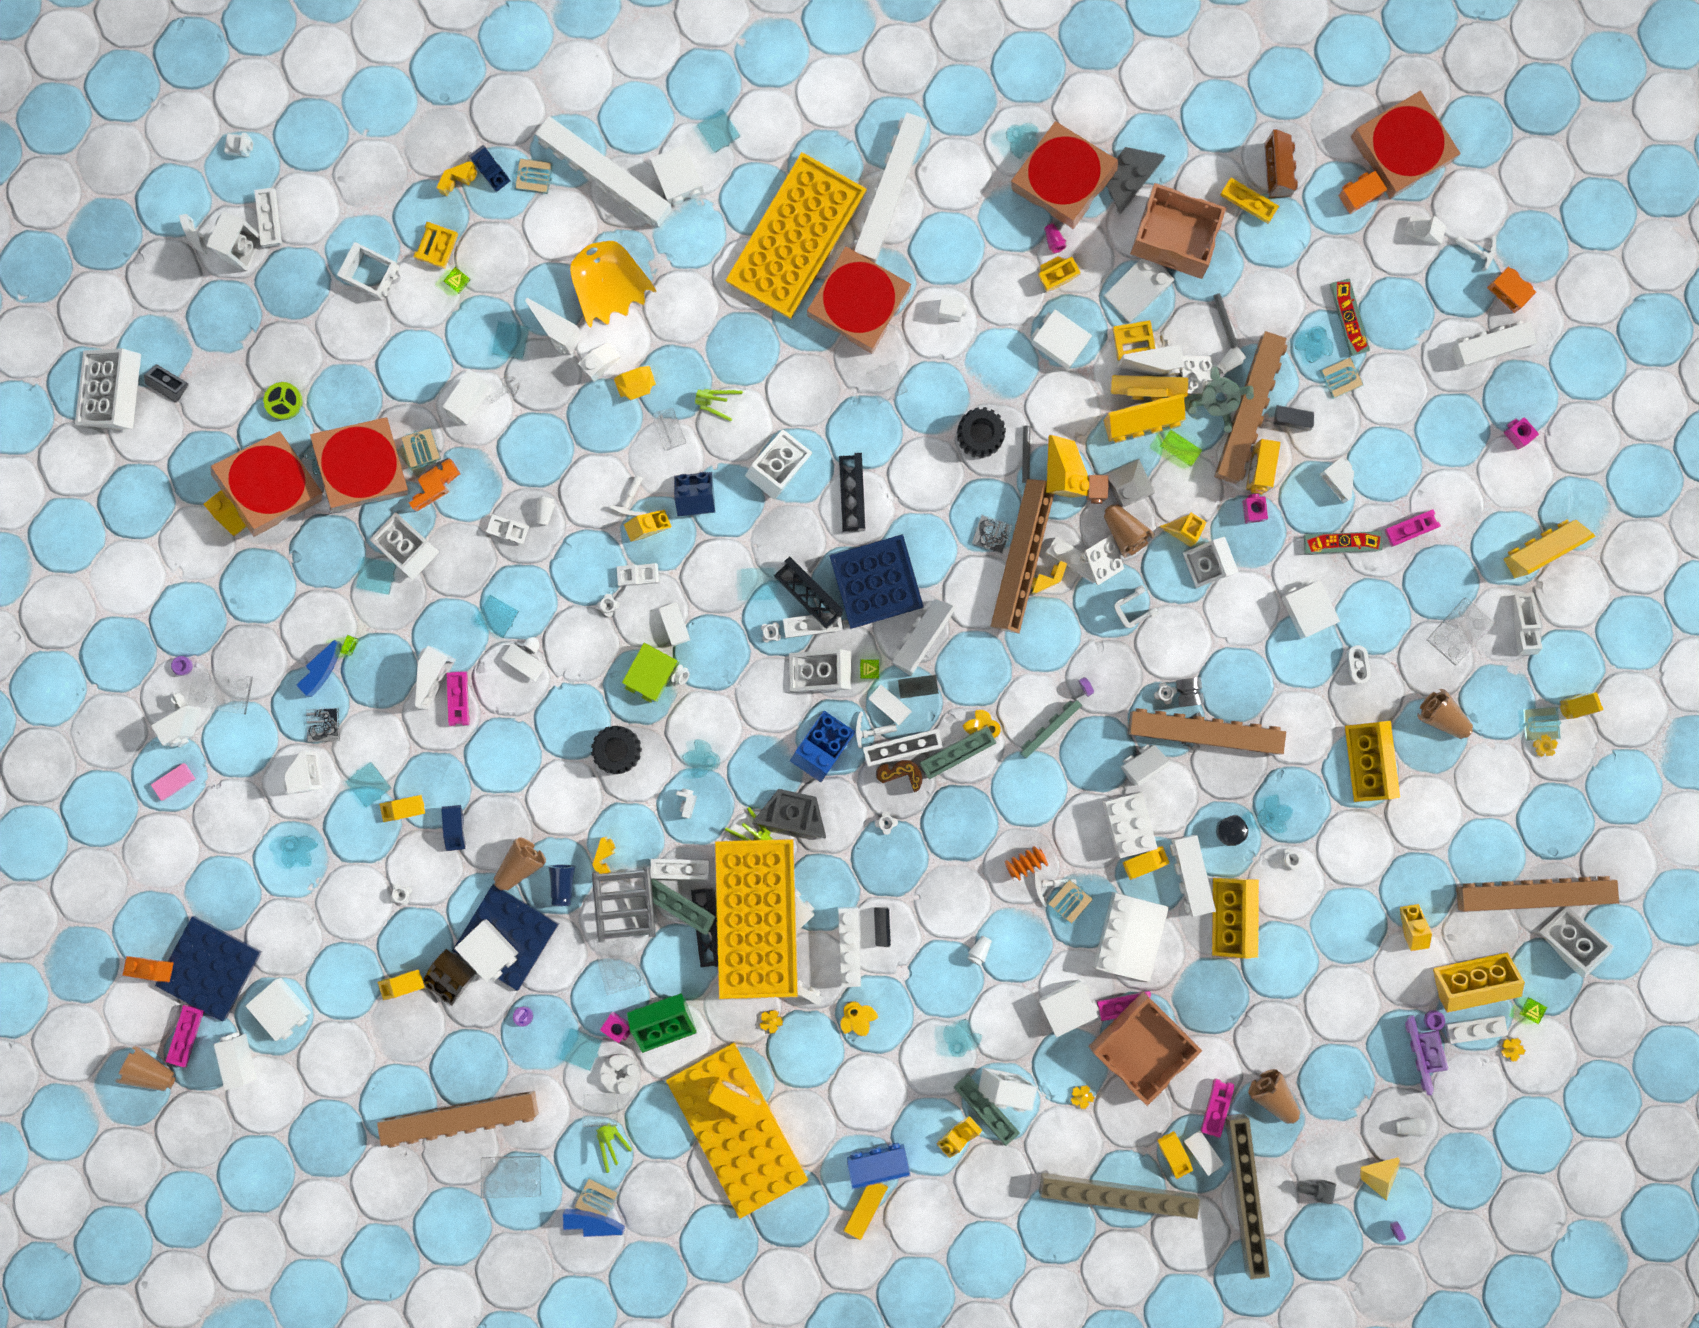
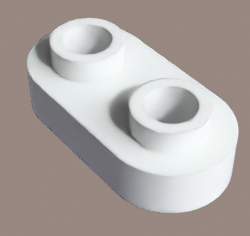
(1360, 664)

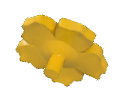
(1545, 745)
(771, 1021)
(1512, 1049)
(1082, 1096)

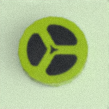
(283, 400)

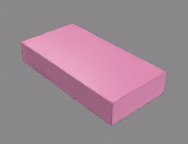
(173, 781)

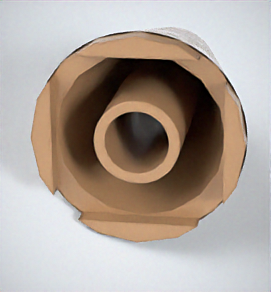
(1127, 530)
(1444, 714)
(518, 864)
(145, 1072)
(1275, 1096)

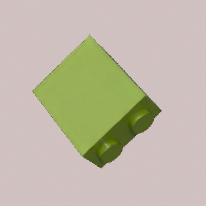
(650, 673)

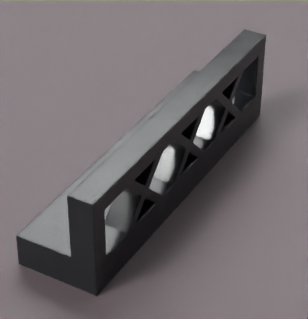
(857, 457)
(814, 588)
(712, 908)

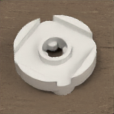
(610, 1079)

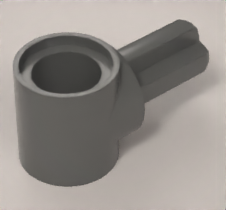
(1322, 1190)

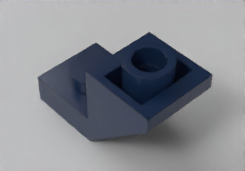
(489, 168)
(453, 827)

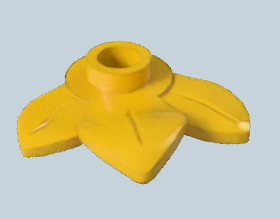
(982, 719)
(859, 1021)

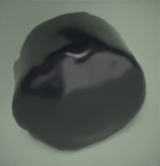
(1232, 830)

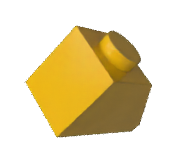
(1581, 705)

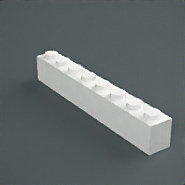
(604, 172)
(891, 186)

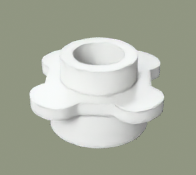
(613, 605)
(771, 627)
(680, 675)
(1160, 693)
(178, 700)
(881, 823)
(1296, 859)
(395, 897)

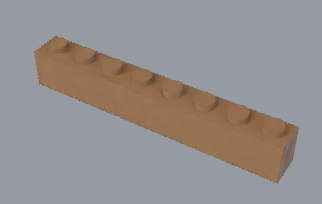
(1249, 413)
(1022, 557)
(1207, 732)
(1537, 894)
(458, 1118)

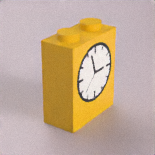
(1263, 466)
(733, 1099)

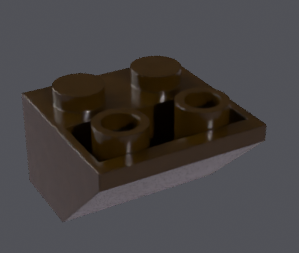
(448, 977)

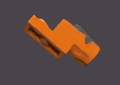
(434, 482)

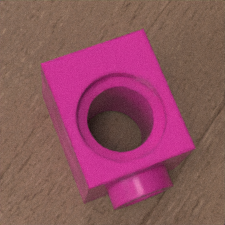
(1529, 432)
(1249, 515)
(607, 1027)

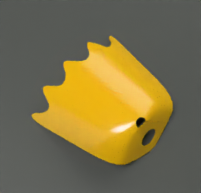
(621, 283)

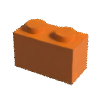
(1362, 192)
(1511, 289)
(147, 969)

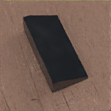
(165, 383)
(1294, 418)
(882, 926)

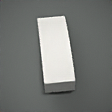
(1526, 624)

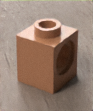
(1097, 489)

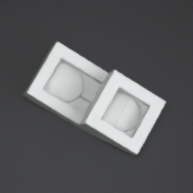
(194, 237)
(507, 529)
(637, 574)
(674, 624)
(523, 662)
(889, 705)
(1204, 1153)

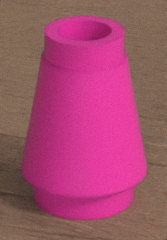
(1055, 239)

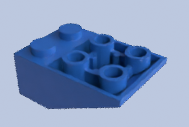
(822, 746)

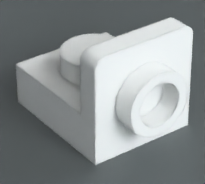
(238, 145)
(688, 805)

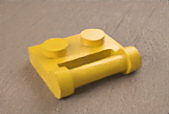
(441, 246)
(1133, 334)

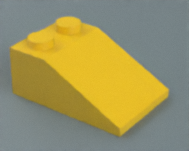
(1065, 469)

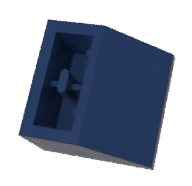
(694, 494)

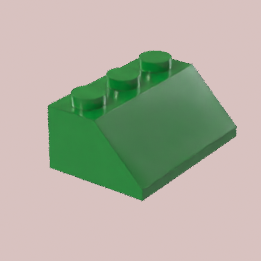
(661, 1023)

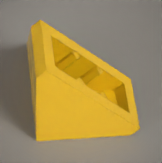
(1186, 528)
(1380, 1176)

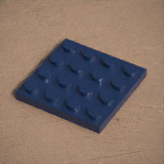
(876, 581)
(520, 925)
(209, 968)

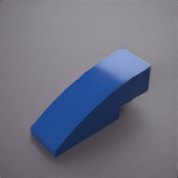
(320, 669)
(591, 1223)

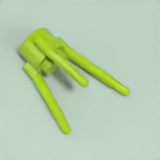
(705, 398)
(765, 835)
(605, 1135)

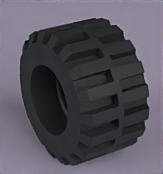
(992, 421)
(599, 750)

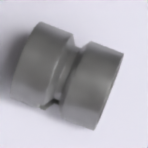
(1190, 692)

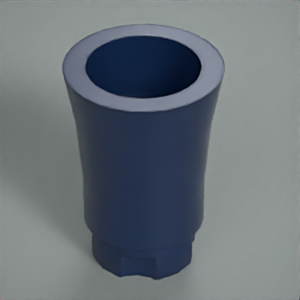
(561, 883)

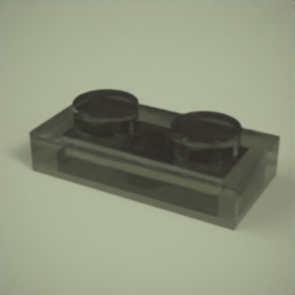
(918, 686)

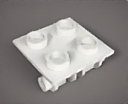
(1198, 371)
(1103, 559)

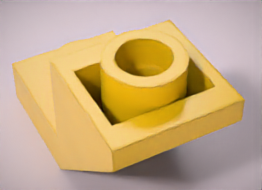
(463, 173)
(1043, 582)
(402, 808)
(604, 850)
(1146, 863)
(401, 984)
(958, 1136)
(1175, 1155)

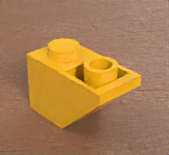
(647, 525)
(1415, 927)

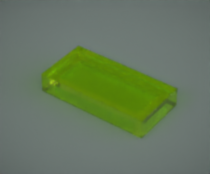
(1180, 448)

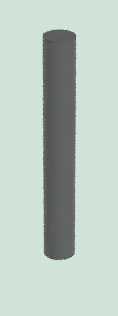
(1225, 320)
(1026, 454)

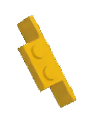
(1150, 386)

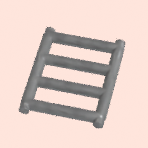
(599, 897)

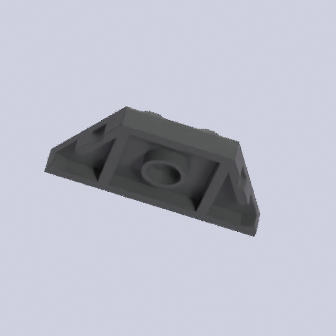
(1133, 171)
(792, 813)

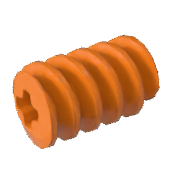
(1026, 863)

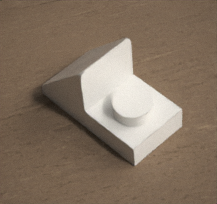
(1425, 229)

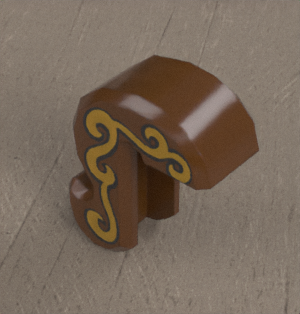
(901, 769)

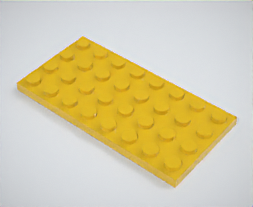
(796, 235)
(756, 919)
(748, 1158)

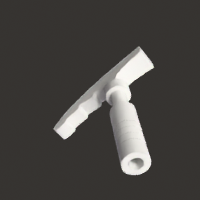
(1474, 249)
(631, 493)
(877, 731)
(1038, 885)

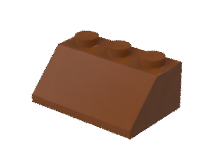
(1280, 164)

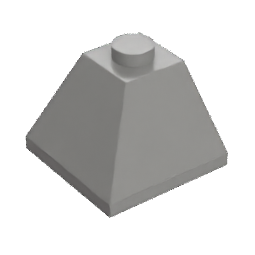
(1129, 483)

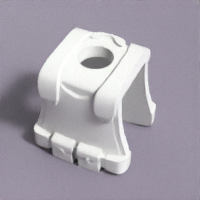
(1139, 590)

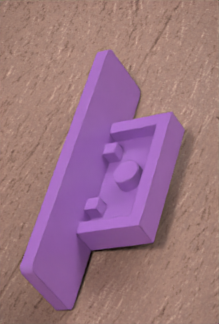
(1428, 1052)

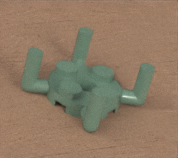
(1217, 407)

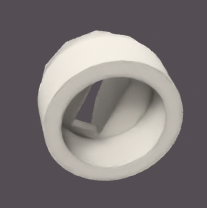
(531, 644)

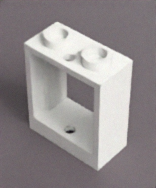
(352, 261)

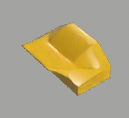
(1058, 272)
(635, 382)

